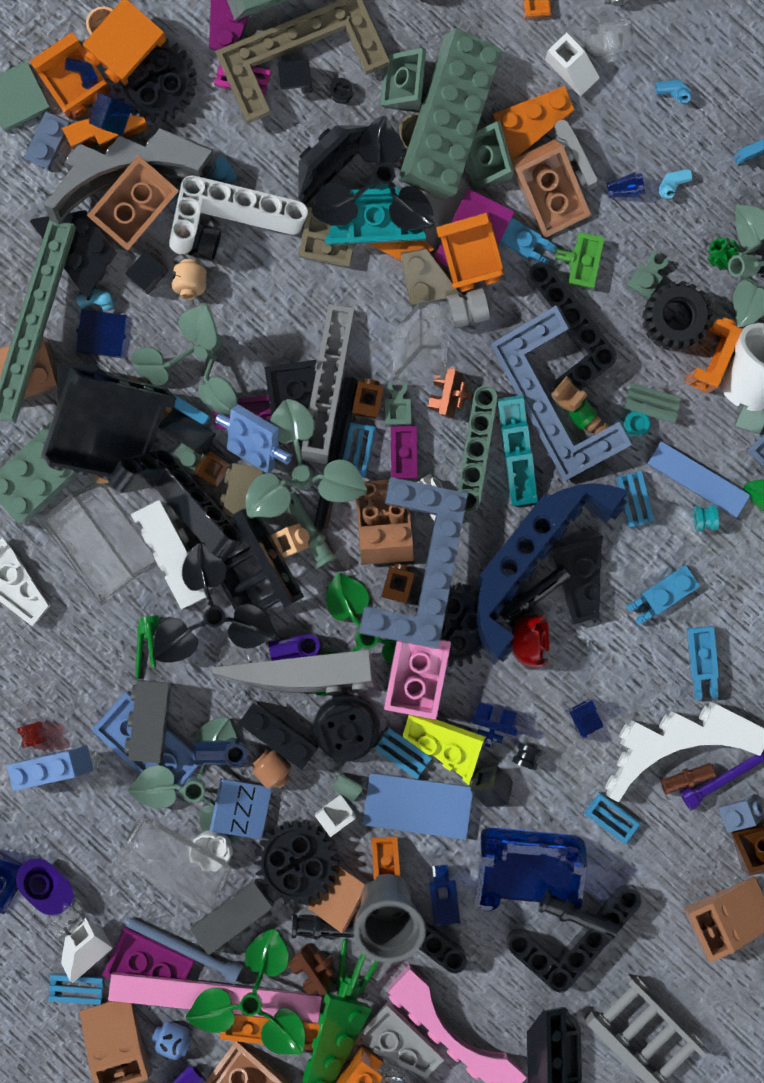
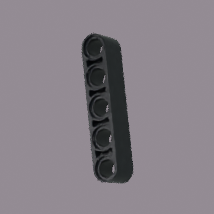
(445, 949)

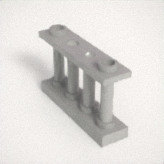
(620, 1042)

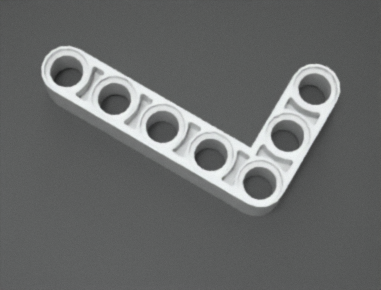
(230, 208)

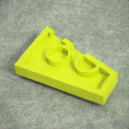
(449, 744)

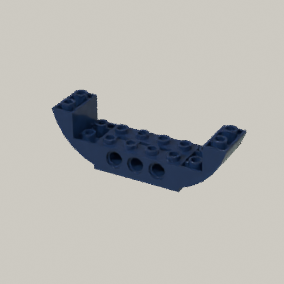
(551, 515)

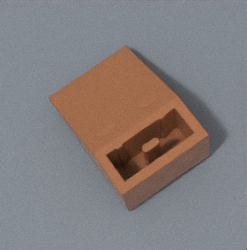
(383, 528)
(728, 919)
(114, 1044)

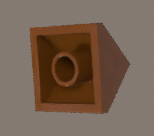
(750, 848)

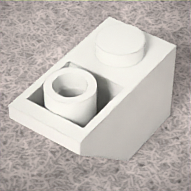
(572, 64)
(84, 949)

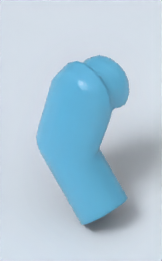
(672, 180)
(99, 297)

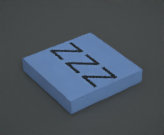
(240, 809)

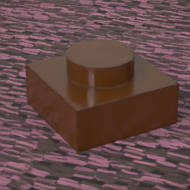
(211, 468)

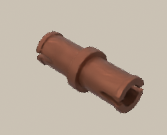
(687, 778)

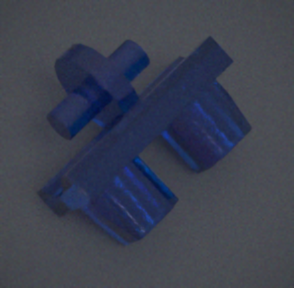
(505, 725)

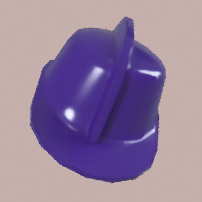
(44, 886)

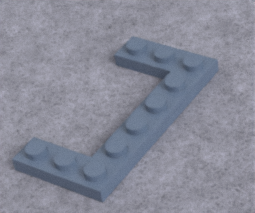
(513, 357)
(449, 511)

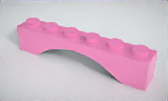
(413, 993)

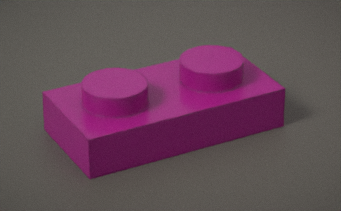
(404, 452)

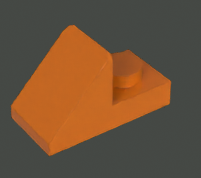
(385, 856)

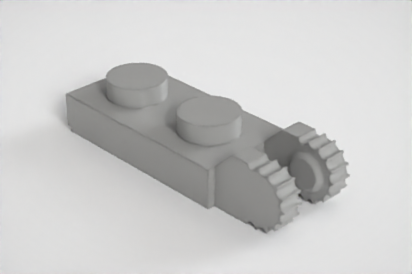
(575, 153)

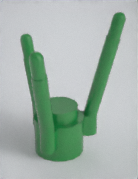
(147, 628)
(350, 985)

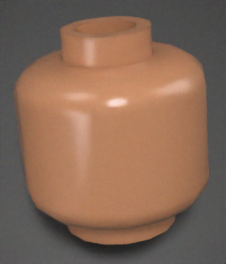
(271, 769)

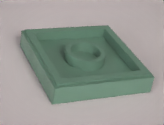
(20, 97)

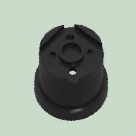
(345, 731)

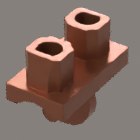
(453, 394)
(315, 967)

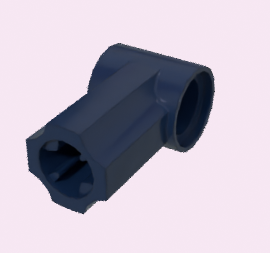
(217, 752)

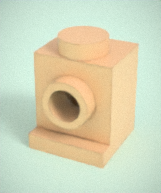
(293, 539)

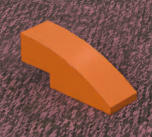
(88, 134)

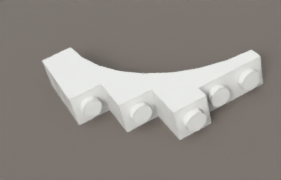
(645, 746)

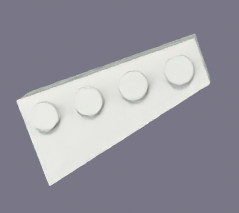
(170, 548)

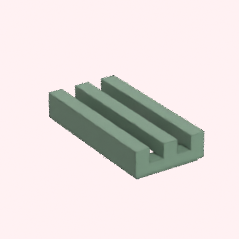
(653, 399)

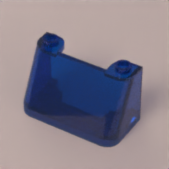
(526, 864)

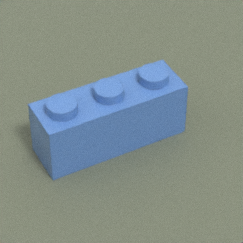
(50, 768)

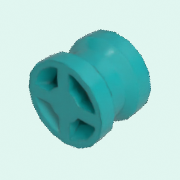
(705, 518)

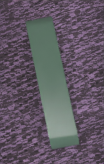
(481, 437)

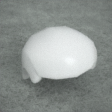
(215, 843)

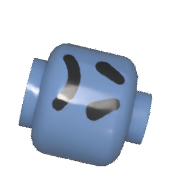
(171, 1040)

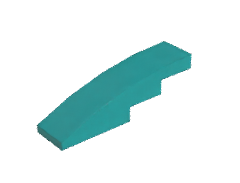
(517, 450)

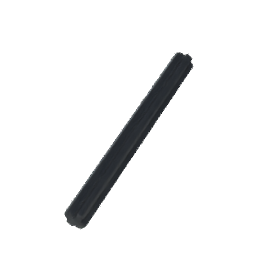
(338, 444)

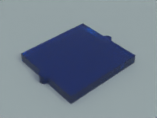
(101, 333)

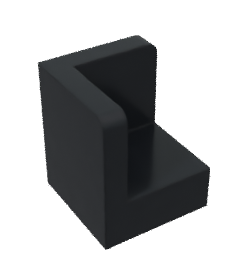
(295, 75)
(146, 272)
(491, 786)

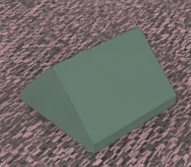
(404, 80)
(489, 158)

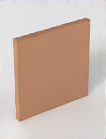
(341, 900)

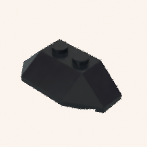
(327, 158)
(554, 1048)

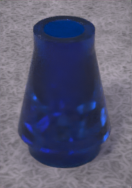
(627, 186)

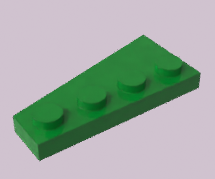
(336, 1036)

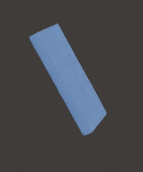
(114, 730)
(417, 806)

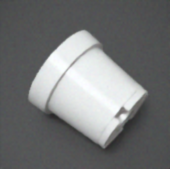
(745, 374)

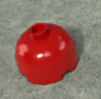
(531, 640)

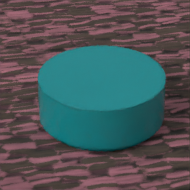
(637, 424)

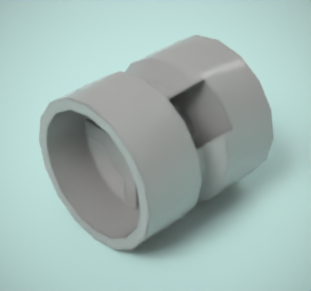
(468, 307)

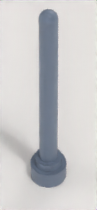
(229, 970)

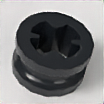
(345, 84)

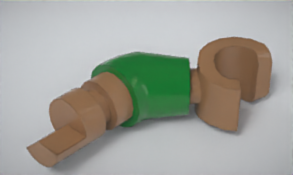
(579, 409)

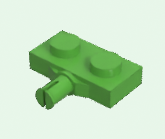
(583, 260)

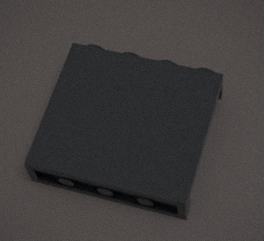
(102, 422)

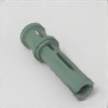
(316, 541)

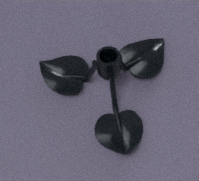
(384, 146)
(247, 628)

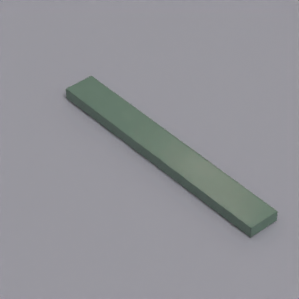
(33, 318)

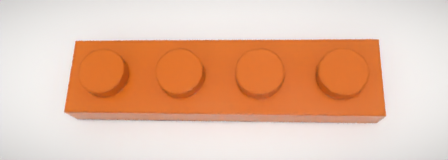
(248, 1030)

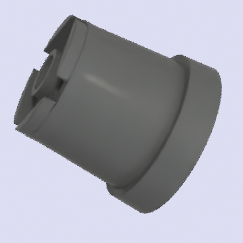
(383, 933)

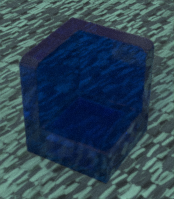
(110, 114)
(585, 718)

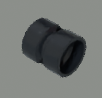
(206, 242)

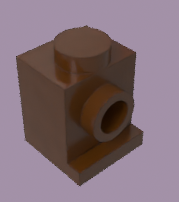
(371, 410)
(398, 594)

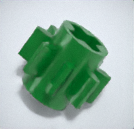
(721, 252)

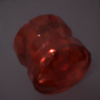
(31, 734)

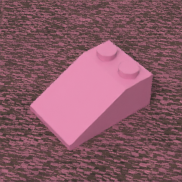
(417, 679)

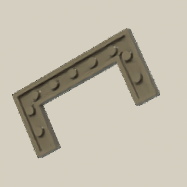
(243, 55)

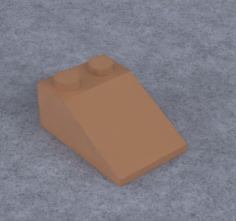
(550, 188)
(133, 203)
(44, 373)
(244, 1066)

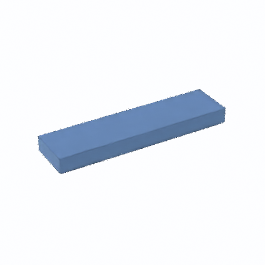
(698, 479)

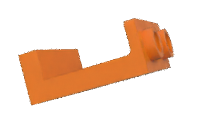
(122, 41)
(64, 84)
(471, 251)
(710, 379)
(362, 1068)

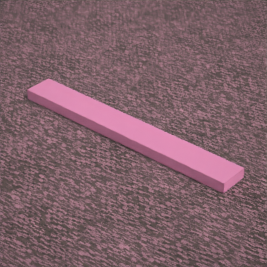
(183, 993)

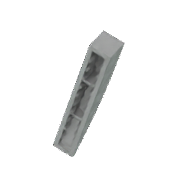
(328, 382)
(306, 674)

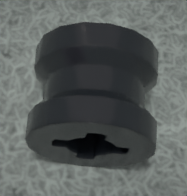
(527, 756)

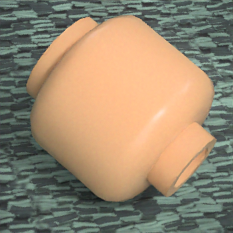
(189, 279)

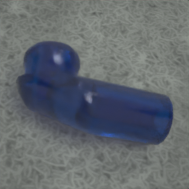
(85, 70)

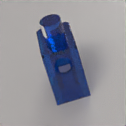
(443, 911)

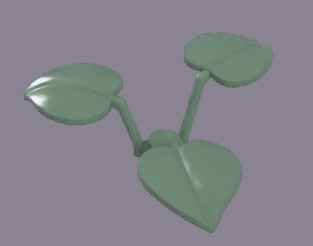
(748, 297)
(198, 327)
(340, 479)
(156, 783)

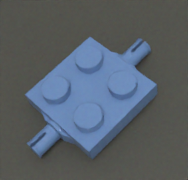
(253, 438)

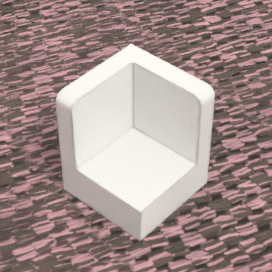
(335, 815)

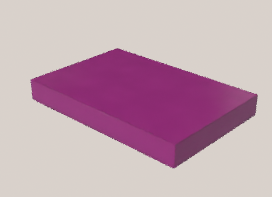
(476, 204)
(146, 957)

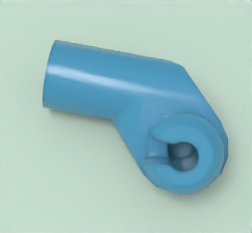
(676, 89)

